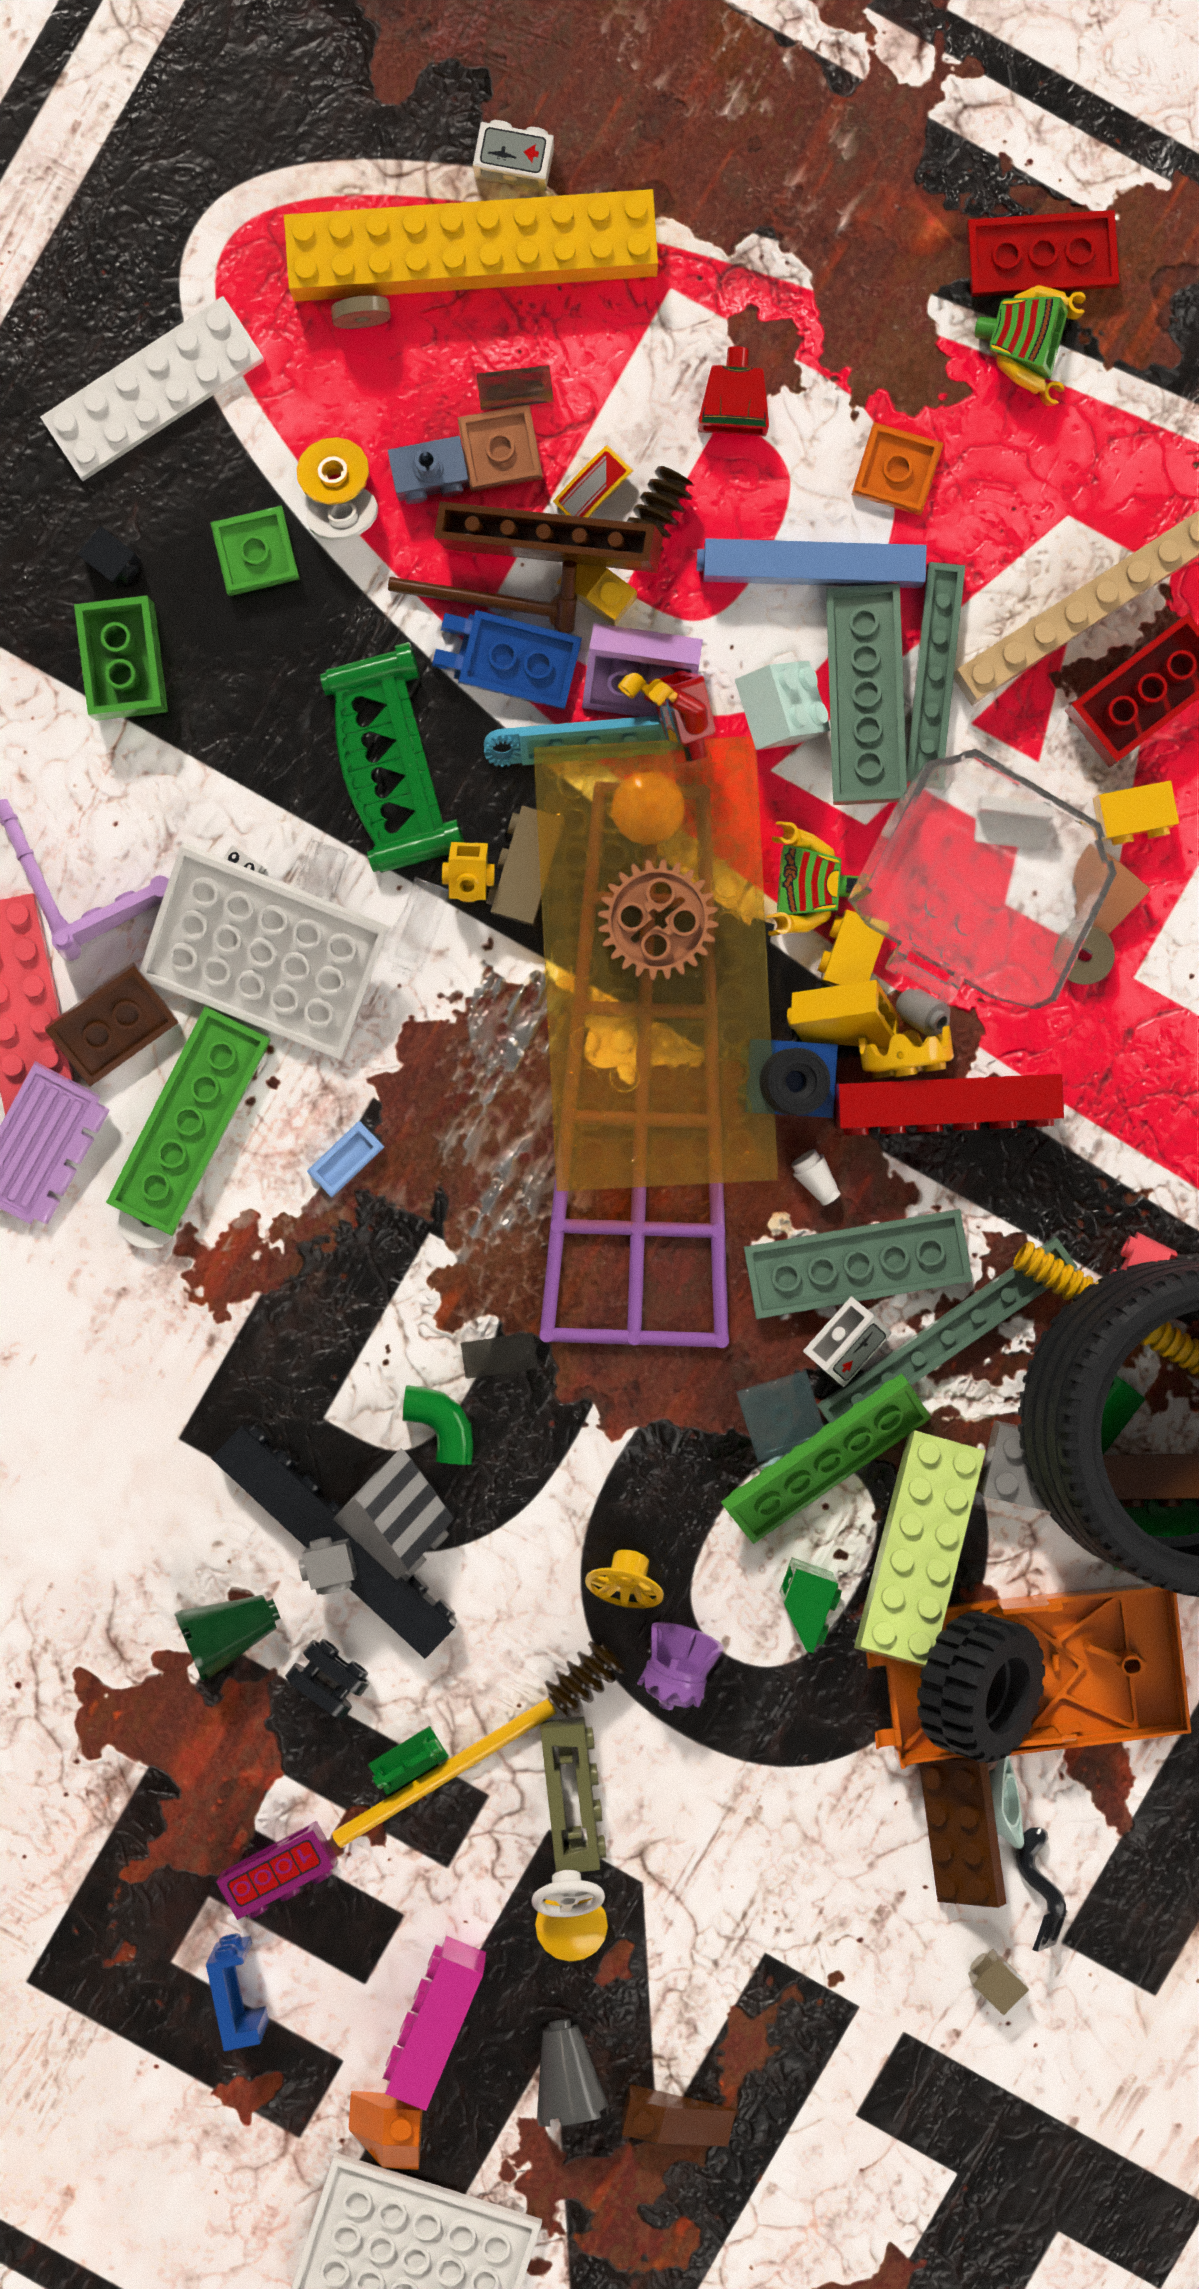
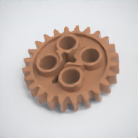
(679, 945)

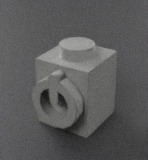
(328, 1565)

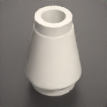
(816, 1176)

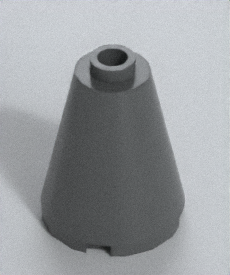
(568, 2078)

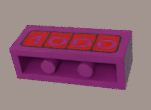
(277, 1871)

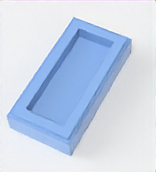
(345, 1159)

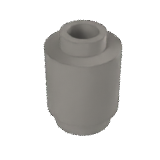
(923, 1011)

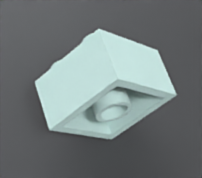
(782, 704)

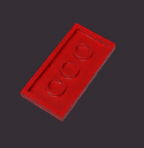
(1042, 250)

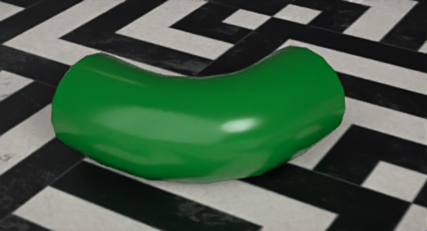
(445, 1418)

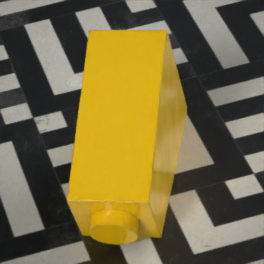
(844, 1015)

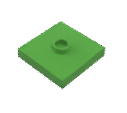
(255, 550)

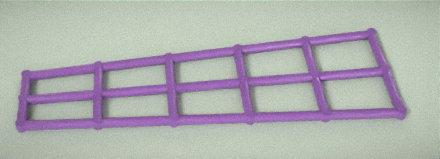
(637, 1229)

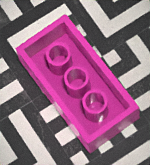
(437, 2018)

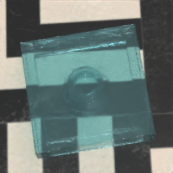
(780, 1414)

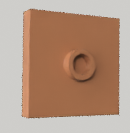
(500, 448)

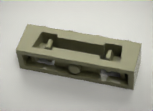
(579, 1854)

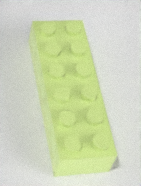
(919, 1548)

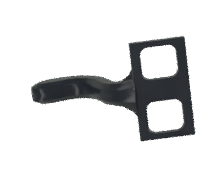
(1034, 1840)

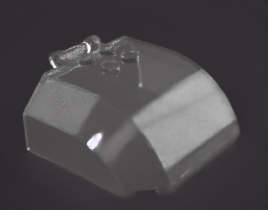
(984, 882)

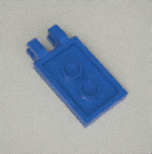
(511, 658)

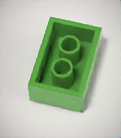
(121, 658)

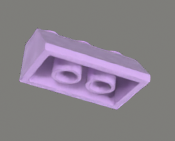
(623, 651)

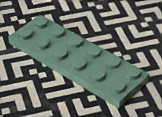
(866, 694)
(858, 1263)

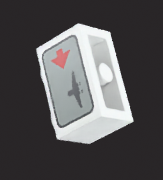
(513, 155)
(847, 1341)

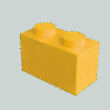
(1136, 811)
(852, 951)

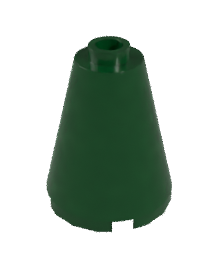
(225, 1630)

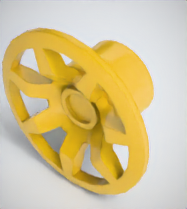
(627, 1577)

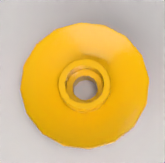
(328, 458)

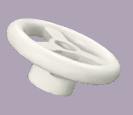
(567, 1891)

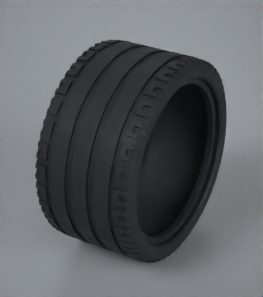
(1065, 1411)

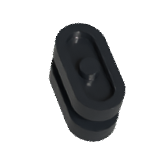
(324, 1657)

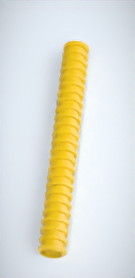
(1069, 1283)

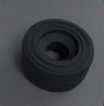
(815, 1078)

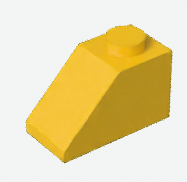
(603, 592)

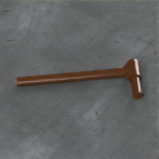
(560, 609)

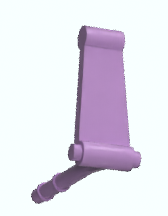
(69, 937)

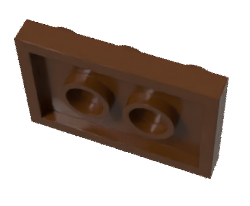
(111, 1024)

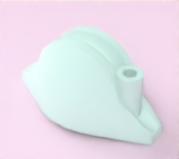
(1007, 1803)

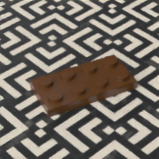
(962, 1832)

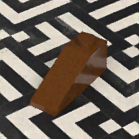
(675, 2119)

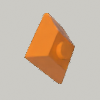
(387, 2128)

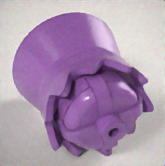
(679, 1664)

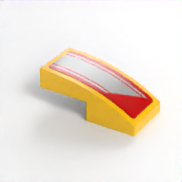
(594, 484)

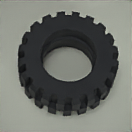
(981, 1686)

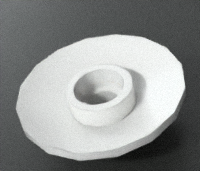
(344, 519)

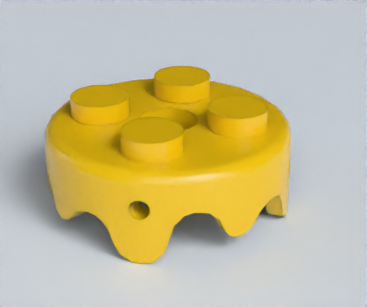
(907, 1054)

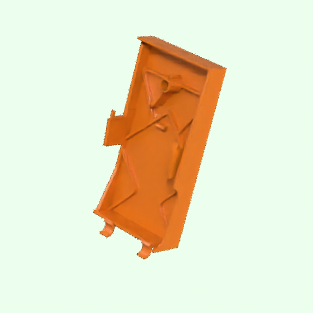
(1107, 1676)

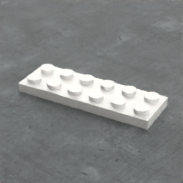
(152, 388)

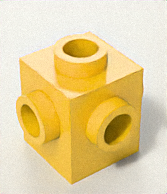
(468, 871)

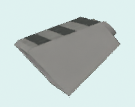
(396, 1516)

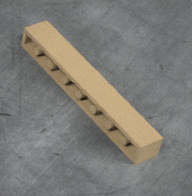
(1080, 611)

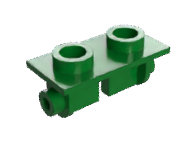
(407, 1760)

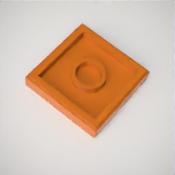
(897, 468)

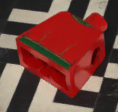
(735, 398)

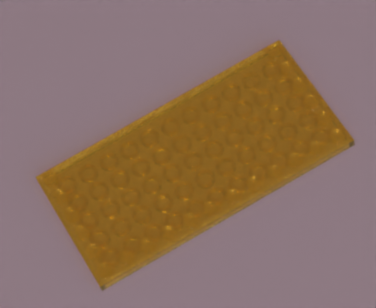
(659, 1071)

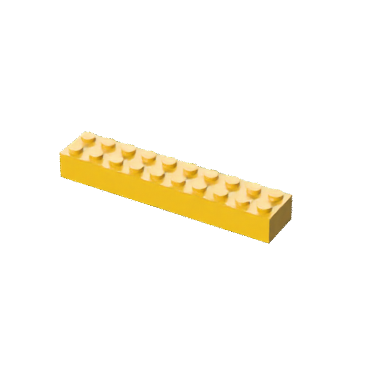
(471, 245)

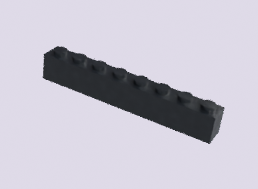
(309, 1516)

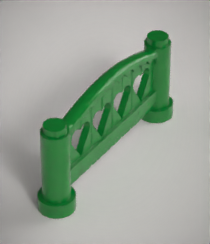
(384, 681)

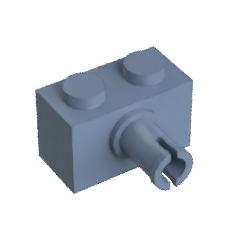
(429, 470)

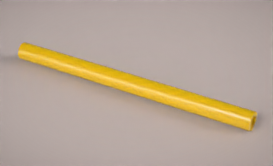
(444, 1772)

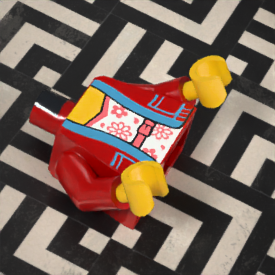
(681, 707)

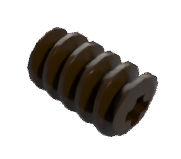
(662, 500)
(583, 1678)

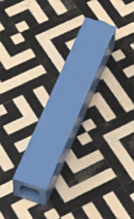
(812, 563)

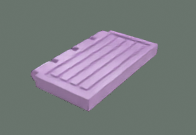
(38, 1138)

